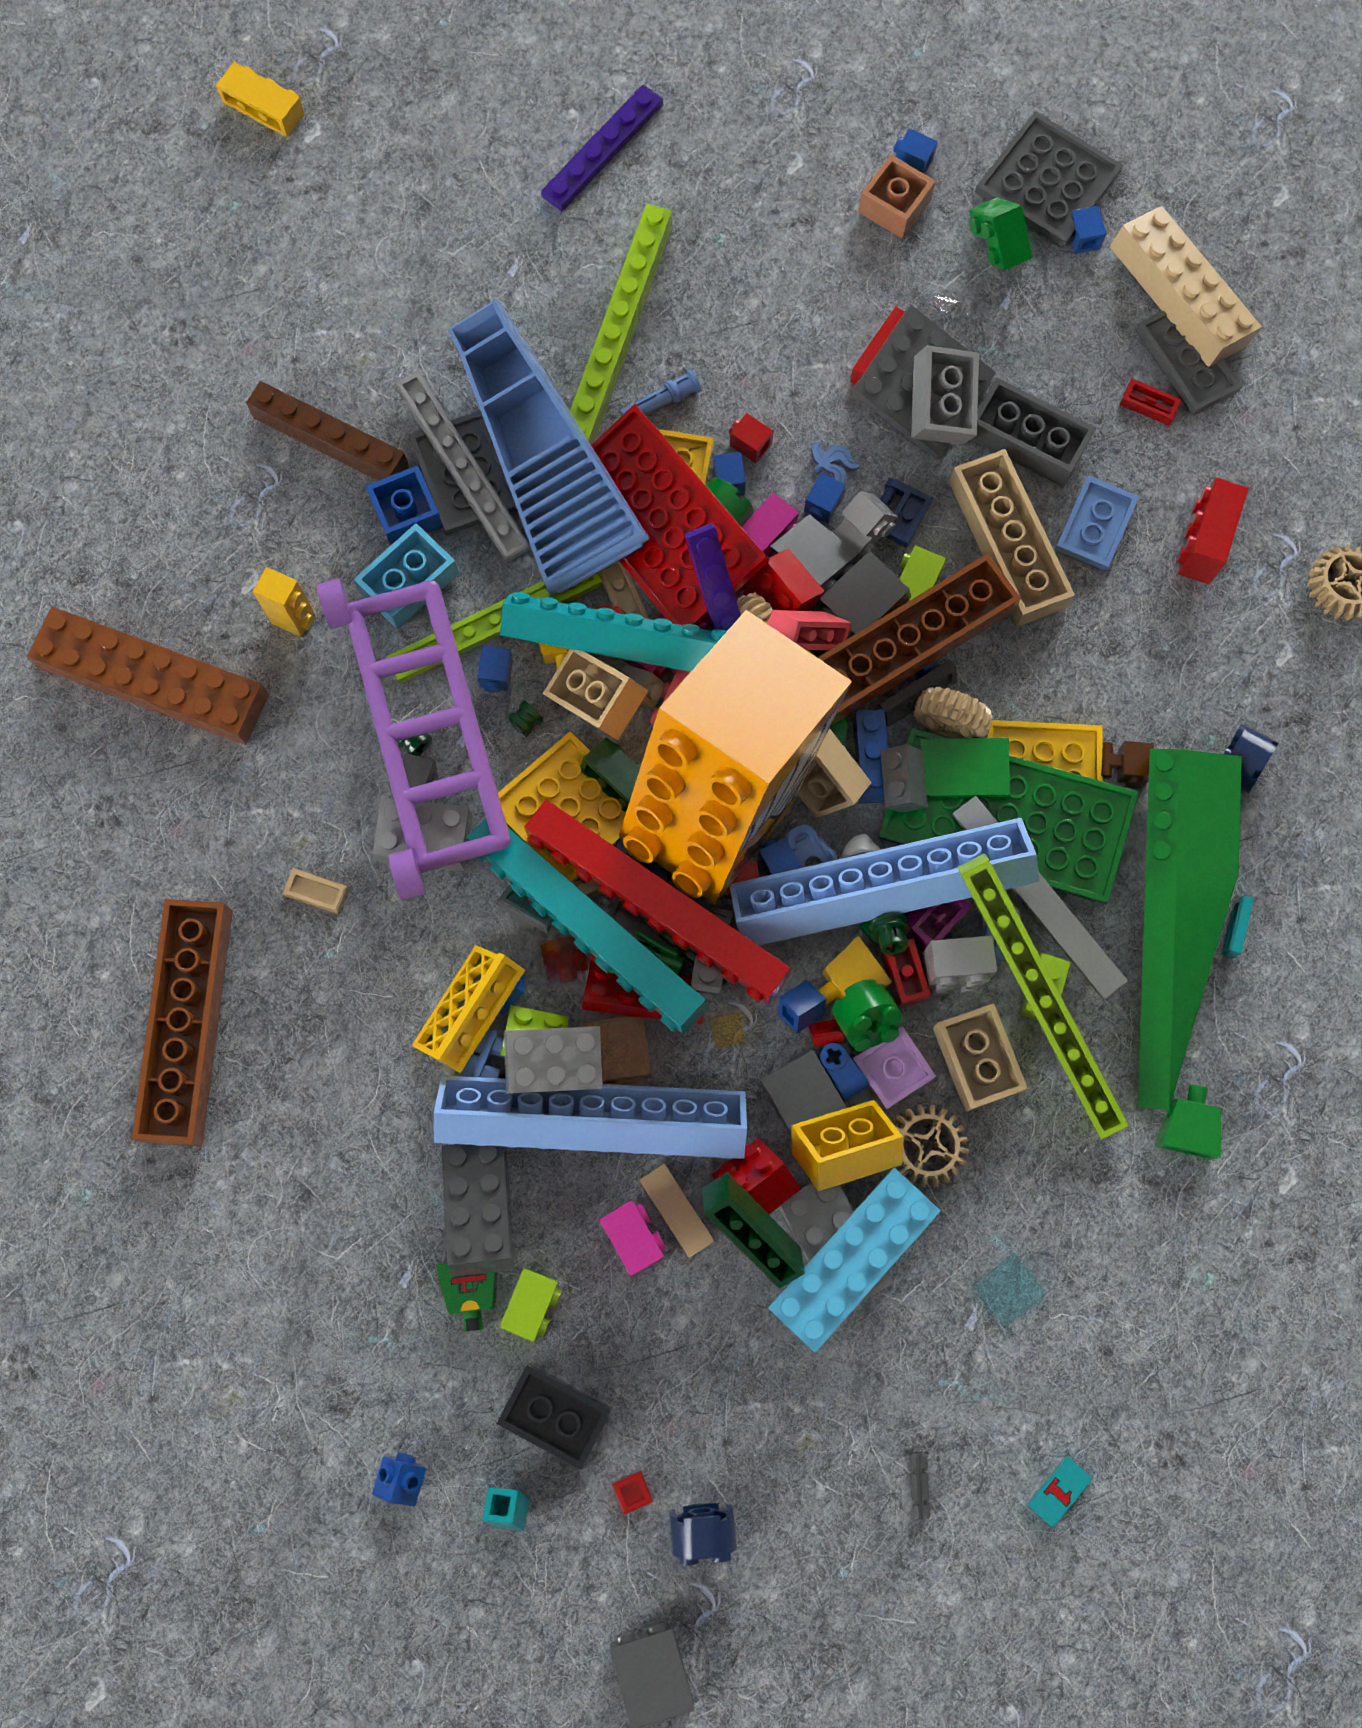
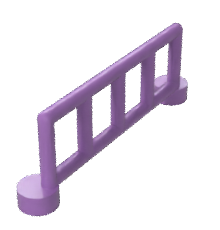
(411, 863)

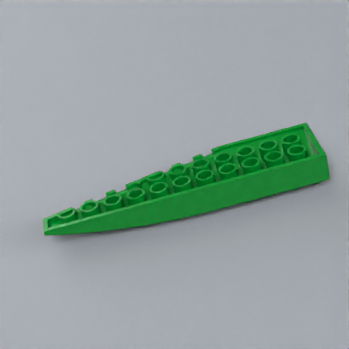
(1186, 901)

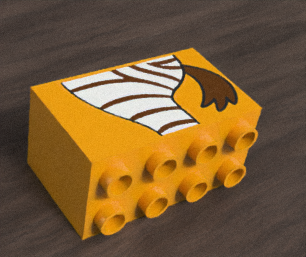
(730, 756)

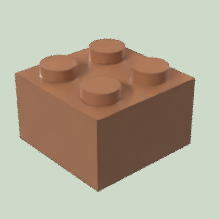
(896, 196)

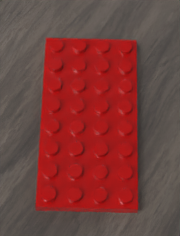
(668, 504)

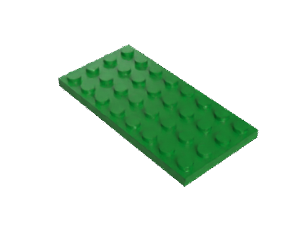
(1070, 819)

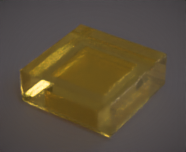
(727, 1030)

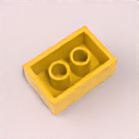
(846, 1145)

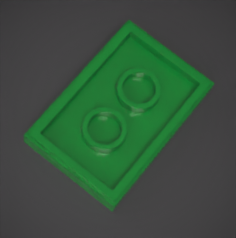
(966, 767)

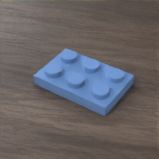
(1096, 523)

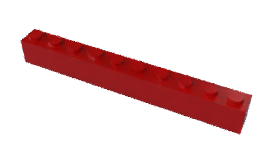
(657, 902)

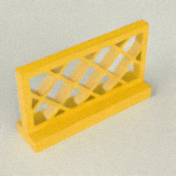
(473, 1019)

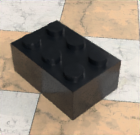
(554, 1416)

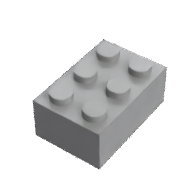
(945, 395)
(440, 826)
(958, 964)
(553, 1059)

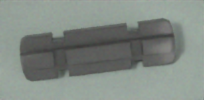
(919, 1486)

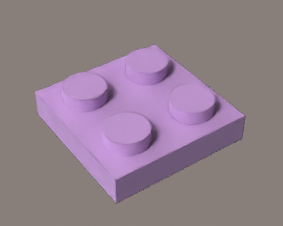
(894, 1069)

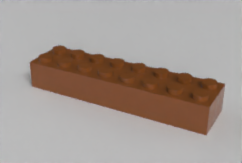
(921, 632)
(148, 675)
(182, 1023)

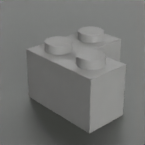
(865, 523)

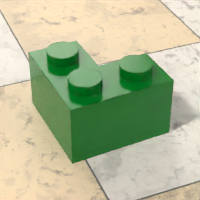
(1004, 229)

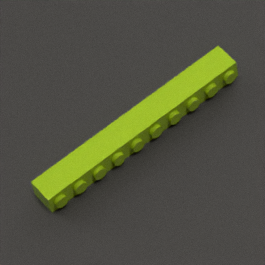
(621, 320)
(1042, 995)

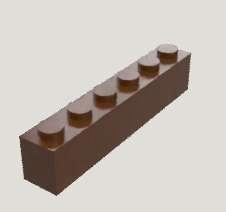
(325, 433)

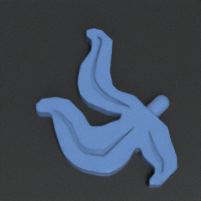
(832, 455)

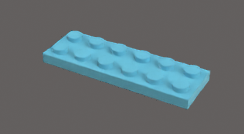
(854, 1259)

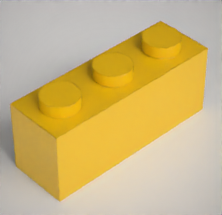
(260, 99)
(284, 602)

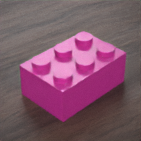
(632, 1238)

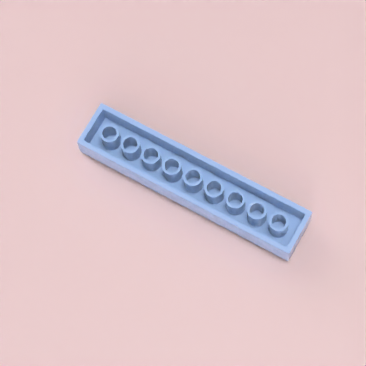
(879, 883)
(592, 1119)

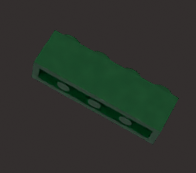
(612, 770)
(752, 1230)

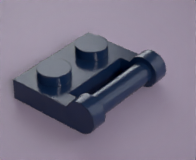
(909, 510)

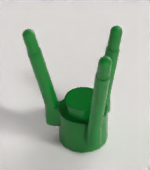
(667, 956)

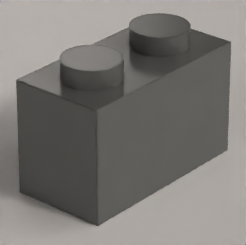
(904, 778)

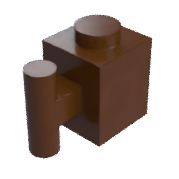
(1130, 762)

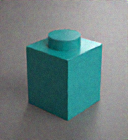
(506, 1509)

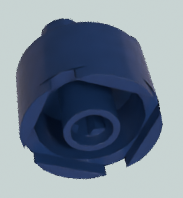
(1255, 754)
(703, 1533)

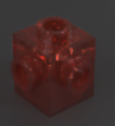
(563, 959)

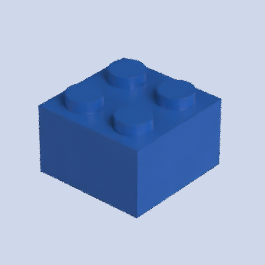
(402, 502)

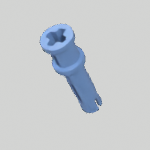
(670, 393)

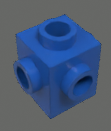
(399, 1479)

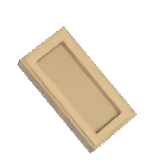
(315, 891)

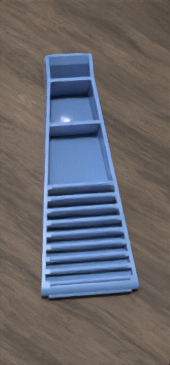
(554, 475)

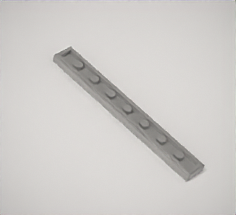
(463, 467)
(1055, 916)

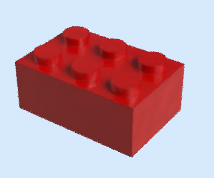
(1211, 530)

